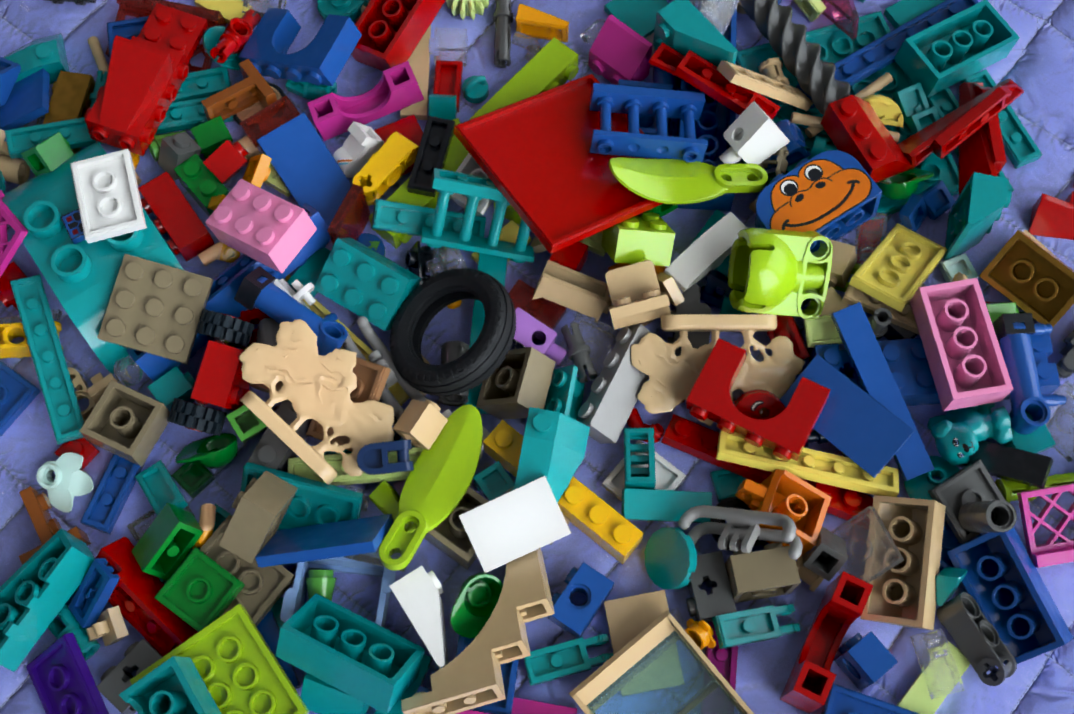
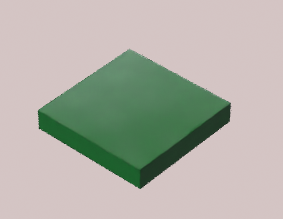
(199, 590)

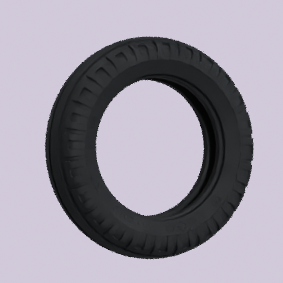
(483, 356)

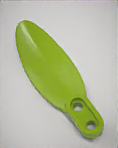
(685, 182)
(435, 485)

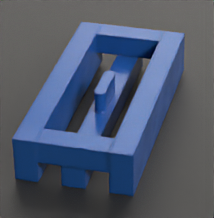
(93, 593)

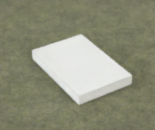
(108, 196)
(515, 524)

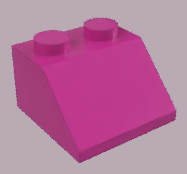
(620, 53)

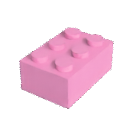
(261, 225)

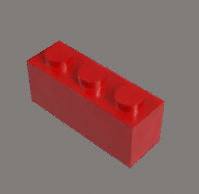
(175, 217)

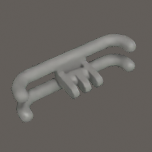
(382, 357)
(742, 528)

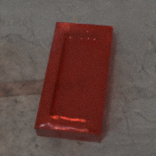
(269, 119)

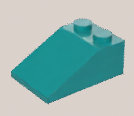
(686, 29)

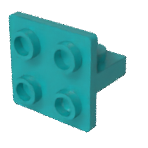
(565, 392)

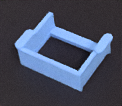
(295, 596)

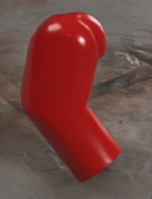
(635, 421)

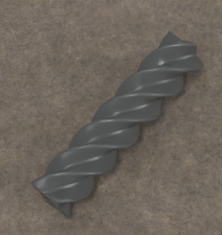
(798, 55)

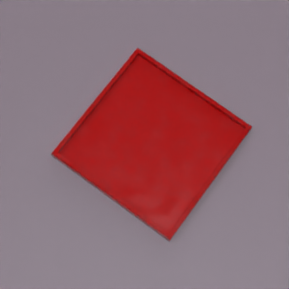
(544, 165)

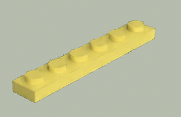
(811, 466)

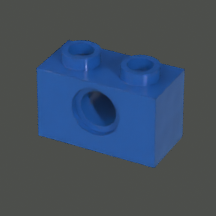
(596, 589)
(864, 659)

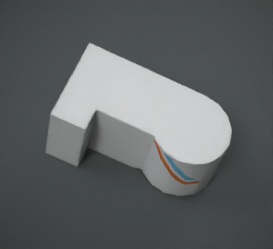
(357, 148)

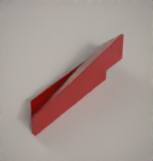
(959, 124)
(983, 149)

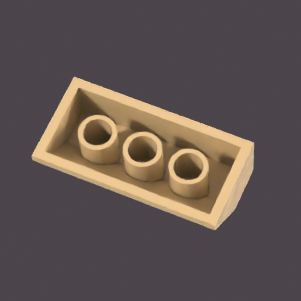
(908, 590)

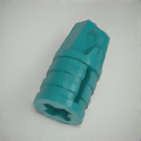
(309, 90)

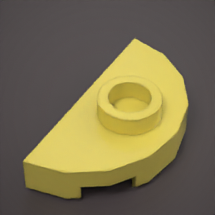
(886, 109)

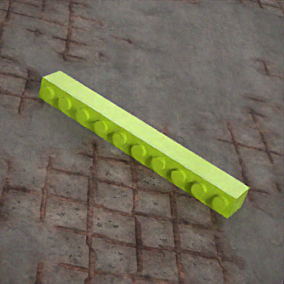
(545, 71)

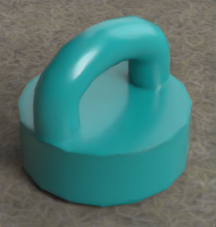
(475, 89)

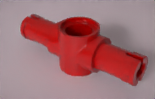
(235, 36)

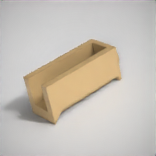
(573, 290)

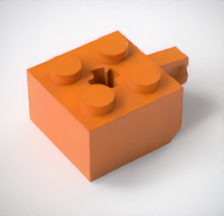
(788, 496)

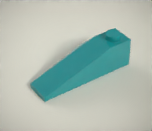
(40, 54)

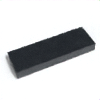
(431, 155)
(1013, 464)

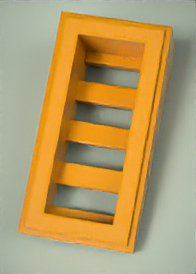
(540, 24)

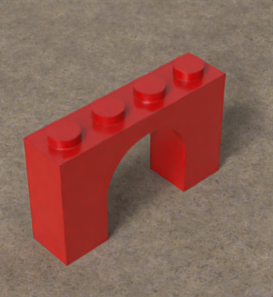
(783, 433)
(811, 674)

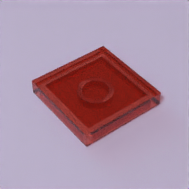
(351, 216)

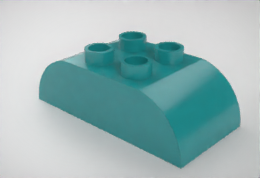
(80, 272)

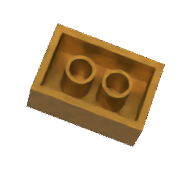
(1032, 279)

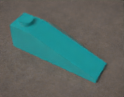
(551, 448)

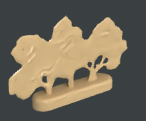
(674, 376)
(318, 391)

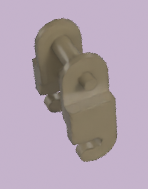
(781, 161)

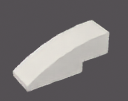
(705, 252)

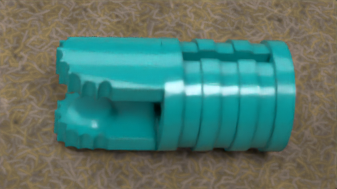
(57, 628)

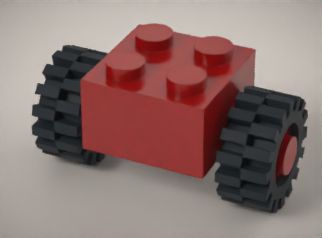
(219, 375)

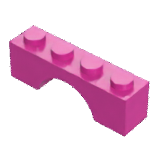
(394, 92)

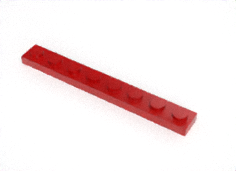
(703, 444)

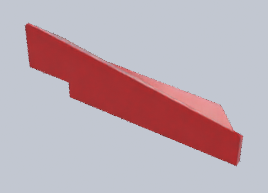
(709, 80)
(1053, 217)
(137, 603)

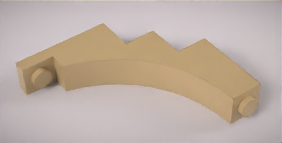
(476, 673)

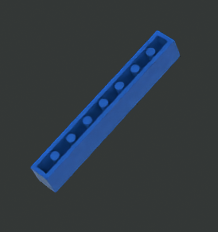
(225, 289)

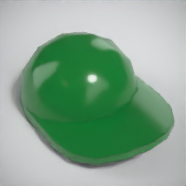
(903, 184)
(210, 451)
(475, 604)

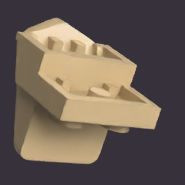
(635, 295)

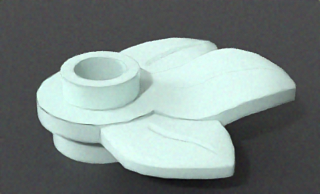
(68, 480)

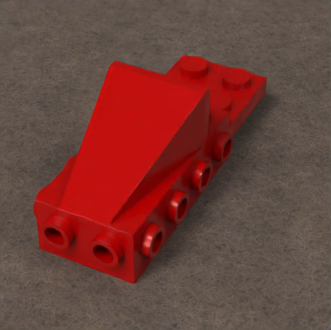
(144, 79)

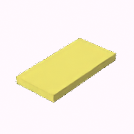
(898, 267)

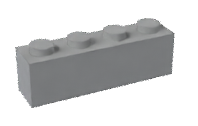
(615, 389)

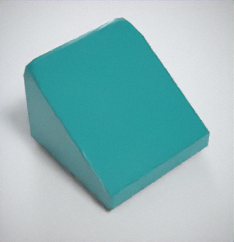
(947, 583)

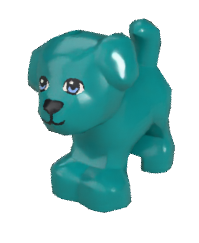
(963, 428)

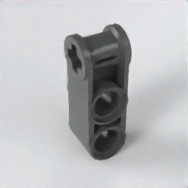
(977, 639)

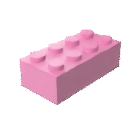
(960, 344)

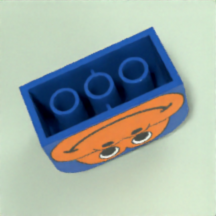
(819, 195)

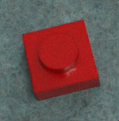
(81, 447)

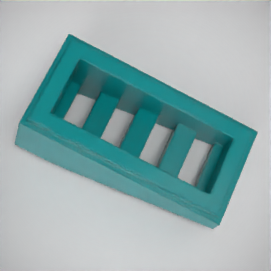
(639, 477)

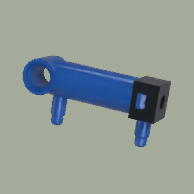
(261, 292)
(1015, 341)

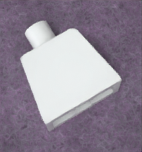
(752, 137)

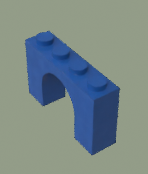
(316, 63)

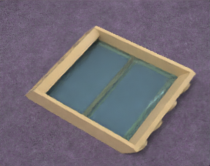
(658, 675)

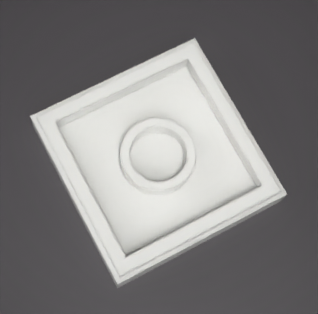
(667, 475)

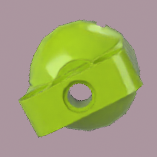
(779, 272)

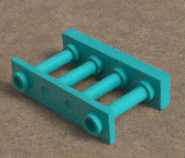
(474, 189)

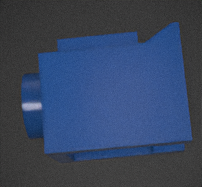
(797, 142)

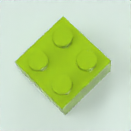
(640, 240)

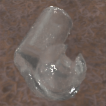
(528, 43)

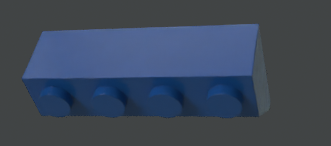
(1011, 594)

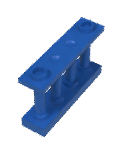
(647, 102)

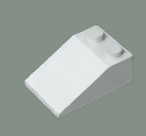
(421, 602)

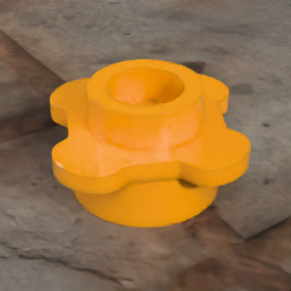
(700, 633)

